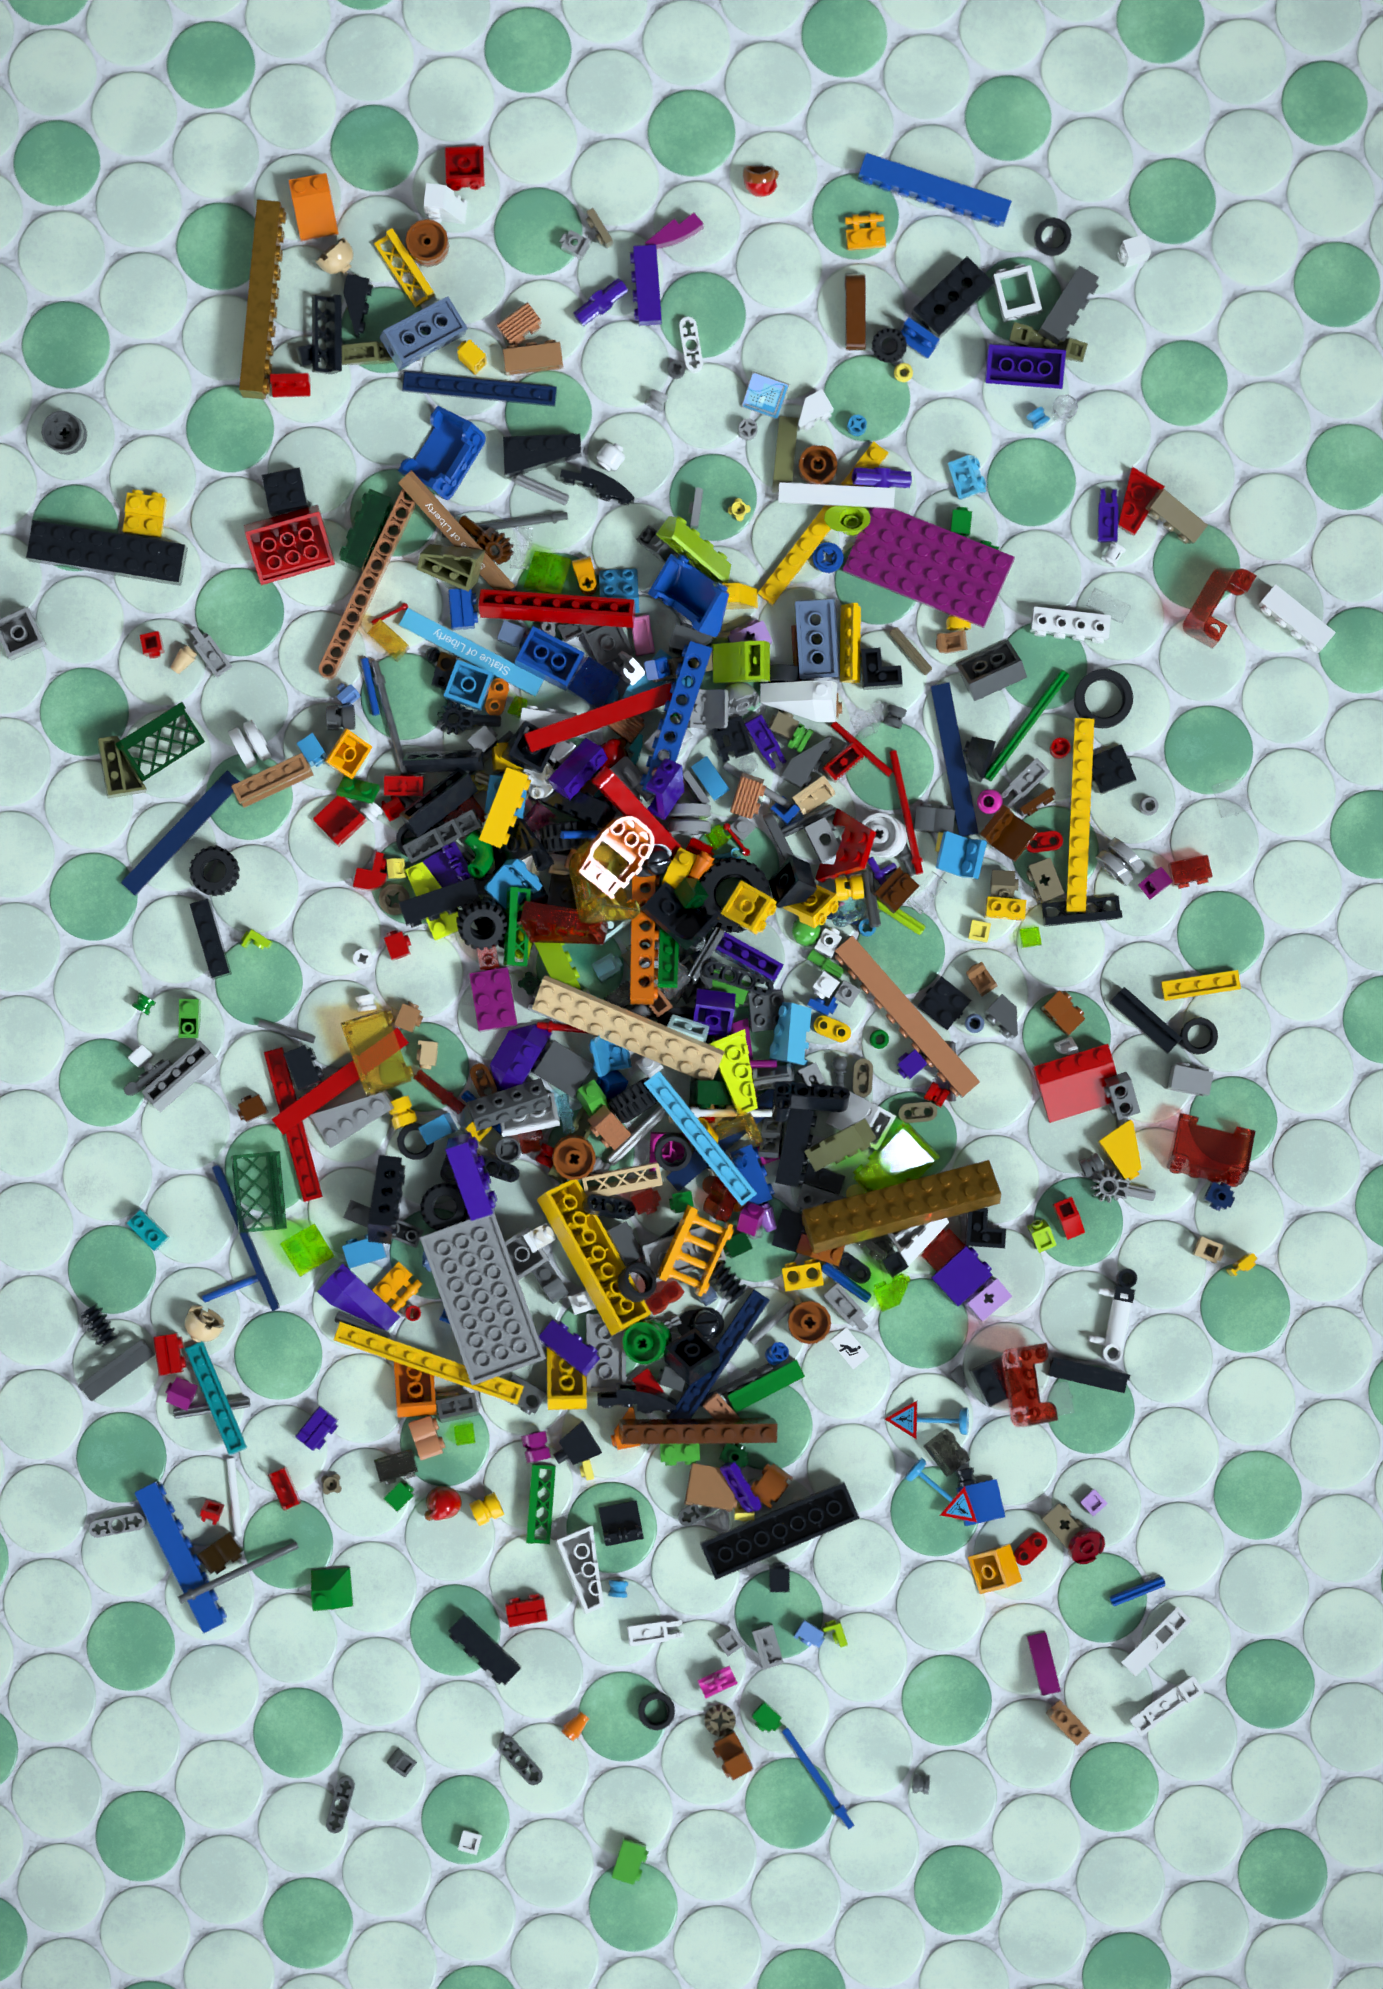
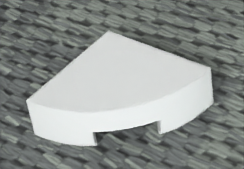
(1066, 1046)

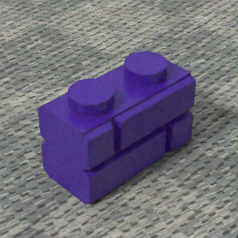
(317, 1428)

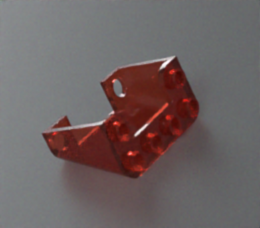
(1199, 619)
(1210, 1152)
(1023, 1385)

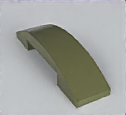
(1026, 336)
(785, 451)

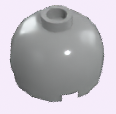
(741, 698)

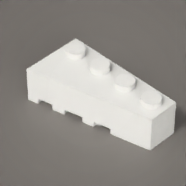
(581, 1564)

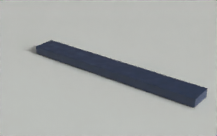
(479, 389)
(954, 759)
(180, 833)
(681, 1178)
(247, 1240)
(727, 1346)

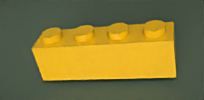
(504, 807)

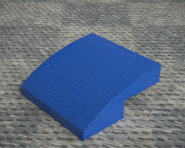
(985, 1501)

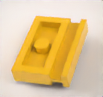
(1243, 1264)

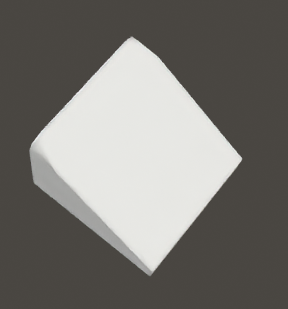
(140, 1056)

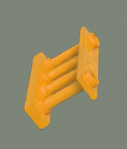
(683, 1235)

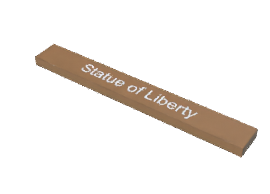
(452, 529)

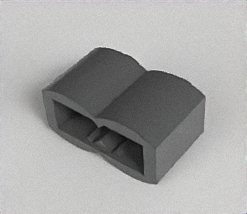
(934, 819)

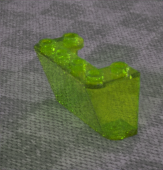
(899, 1161)

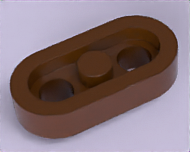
(482, 1082)

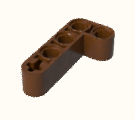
(855, 311)

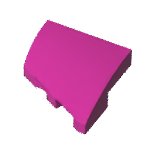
(671, 1151)

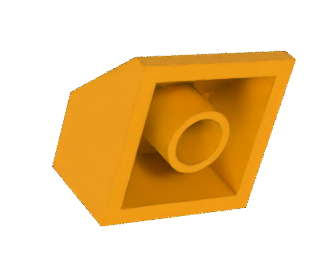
(348, 754)
(995, 1569)

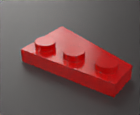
(1137, 496)

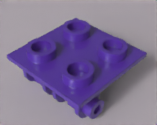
(448, 865)

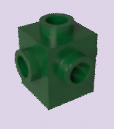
(730, 1449)

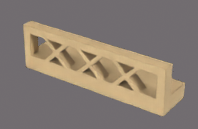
(623, 1185)

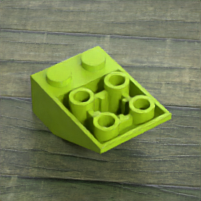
(741, 662)

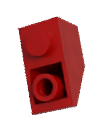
(1069, 1217)

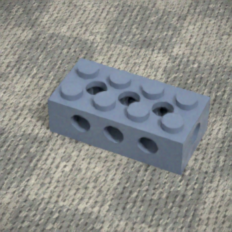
(426, 321)
(807, 647)

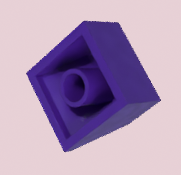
(715, 1010)

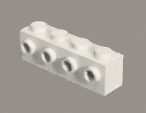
(1070, 624)

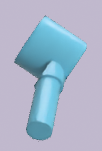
(727, 855)

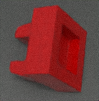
(393, 808)
(211, 1510)

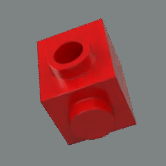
(152, 644)
(397, 944)

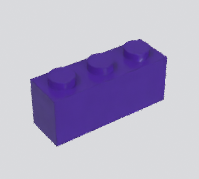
(577, 768)
(569, 1347)

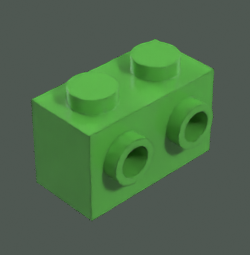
(679, 1452)

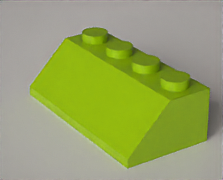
(698, 551)

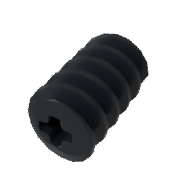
(727, 1281)
(98, 1325)

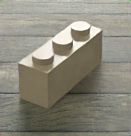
(1176, 517)

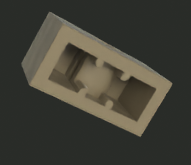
(1046, 869)
(1052, 1520)

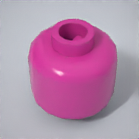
(985, 795)

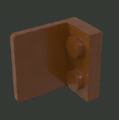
(1008, 833)

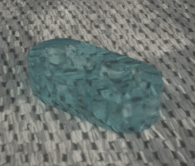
(850, 915)

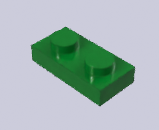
(358, 790)

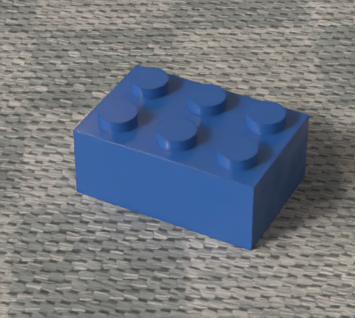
(549, 658)

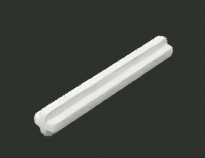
(637, 1135)

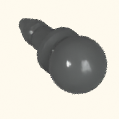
(839, 1063)

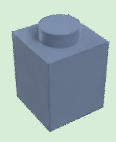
(512, 634)

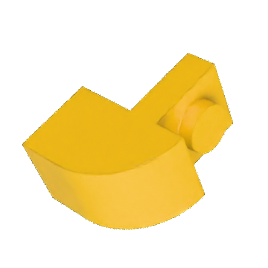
(679, 868)

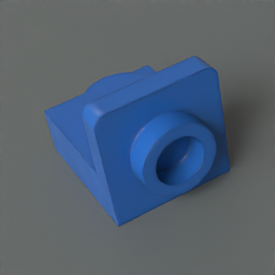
(819, 1005)

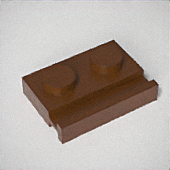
(896, 890)

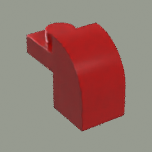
(374, 879)

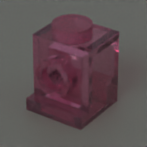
(538, 816)

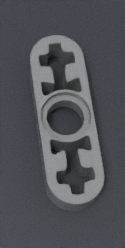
(103, 1533)

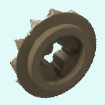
(392, 890)
(727, 1714)

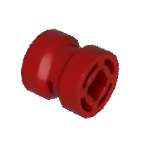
(1061, 745)
(936, 1094)
(545, 1150)

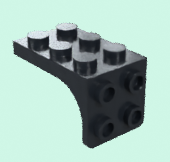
(683, 924)

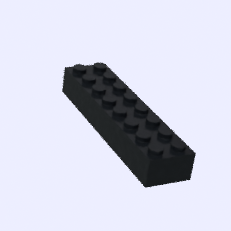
(106, 553)
(779, 1530)

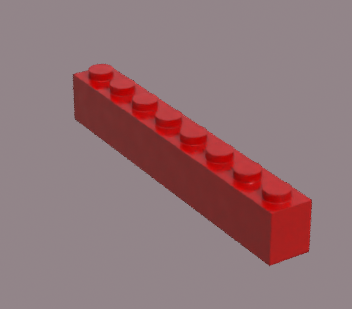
(557, 608)

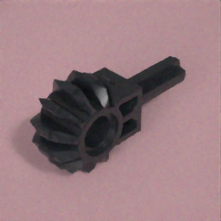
(466, 720)

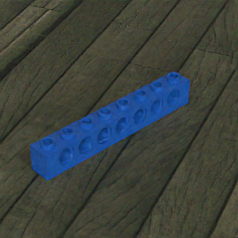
(701, 654)

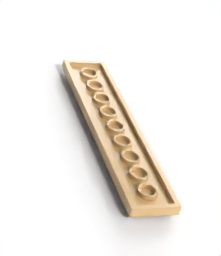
(627, 1029)

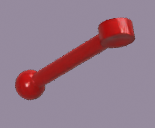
(404, 606)
(746, 852)

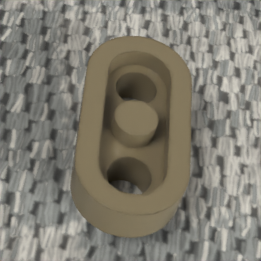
(864, 1078)
(917, 1111)

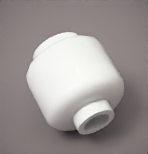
(610, 457)

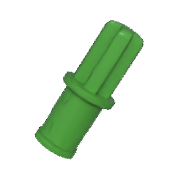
(825, 964)

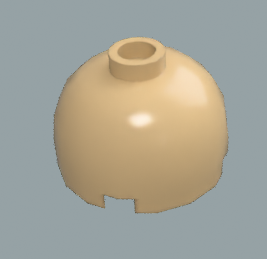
(336, 257)
(203, 1325)

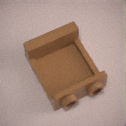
(709, 1488)
(1068, 1722)

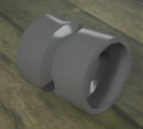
(340, 717)
(508, 1150)

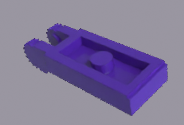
(1108, 517)
(764, 740)
(740, 1487)

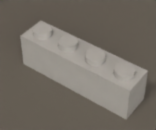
(179, 1076)

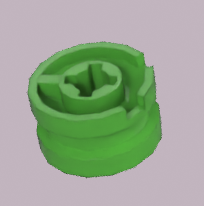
(800, 738)

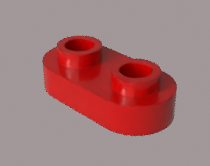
(1043, 843)
(1030, 1548)

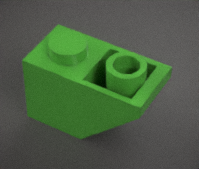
(189, 1018)

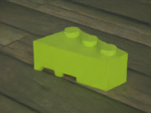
(558, 963)

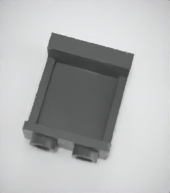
(562, 1068)

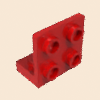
(339, 820)

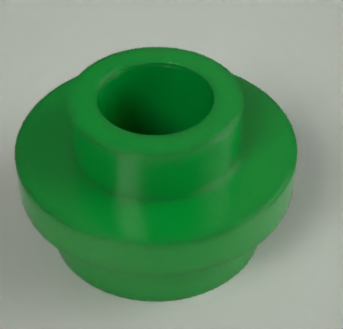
(883, 1034)

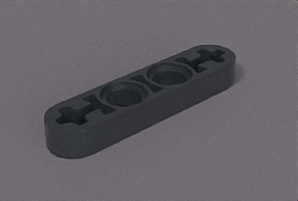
(737, 978)

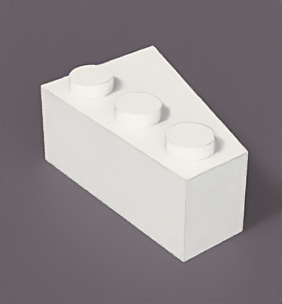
(914, 1240)

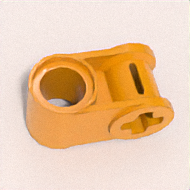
(585, 573)

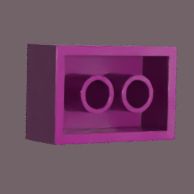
(493, 999)

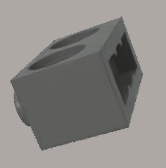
(1124, 1095)
(528, 1389)

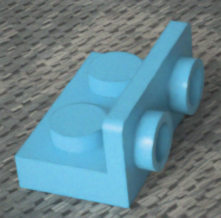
(967, 476)

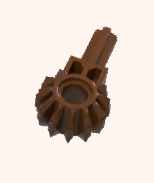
(489, 540)

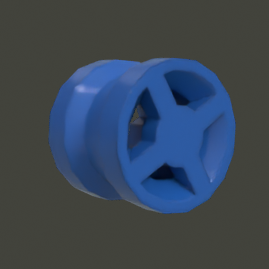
(780, 1349)

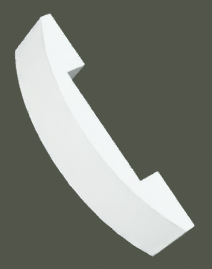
(1166, 1705)

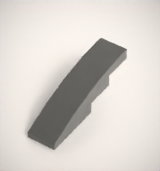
(442, 836)

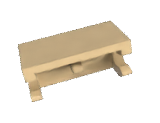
(813, 795)

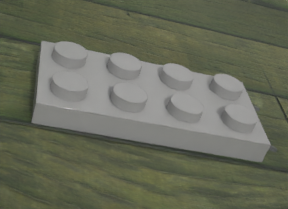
(655, 1251)
(612, 1363)

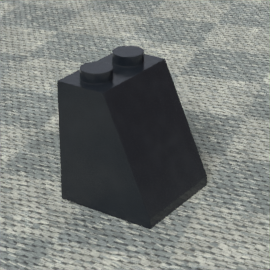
(990, 1381)

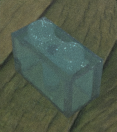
(607, 967)

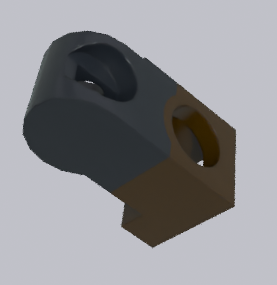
(443, 670)

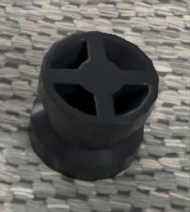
(965, 1476)

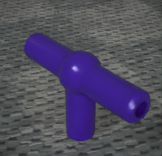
(880, 873)

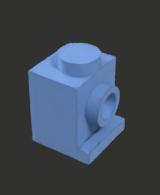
(810, 1634)

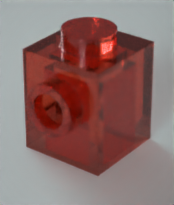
(488, 958)
(530, 1141)
(646, 1201)

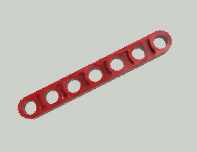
(629, 805)

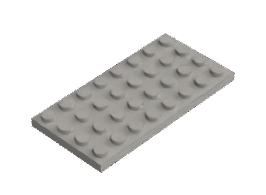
(482, 1298)

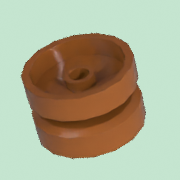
(429, 254)
(576, 1168)
(815, 1332)

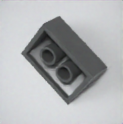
(991, 670)

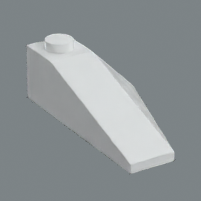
(803, 698)

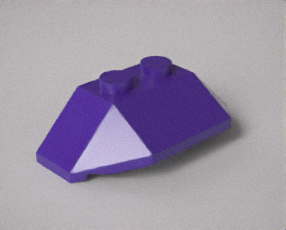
(518, 1055)

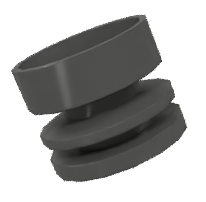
(56, 425)

